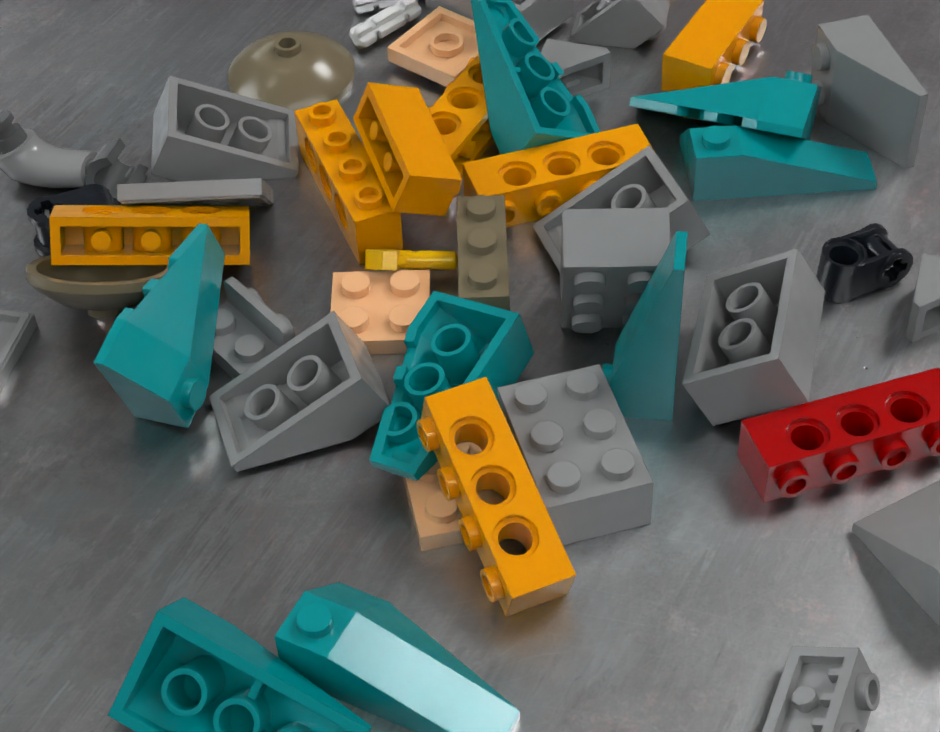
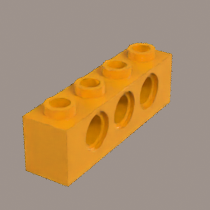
(463, 116)
(550, 174)
(347, 179)
(142, 233)
(475, 416)

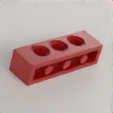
(842, 436)

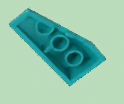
(521, 87)
(760, 104)
(758, 163)
(649, 343)
(164, 347)
(446, 347)
(386, 664)
(215, 678)

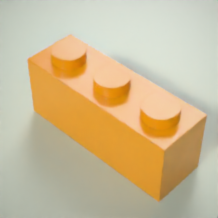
(713, 44)
(406, 150)

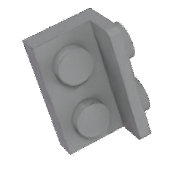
(246, 329)
(824, 692)

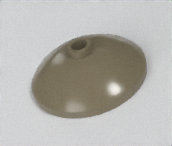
(292, 70)
(92, 287)

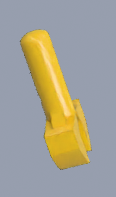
(406, 259)

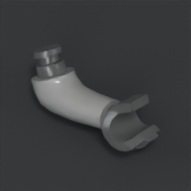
(39, 164)

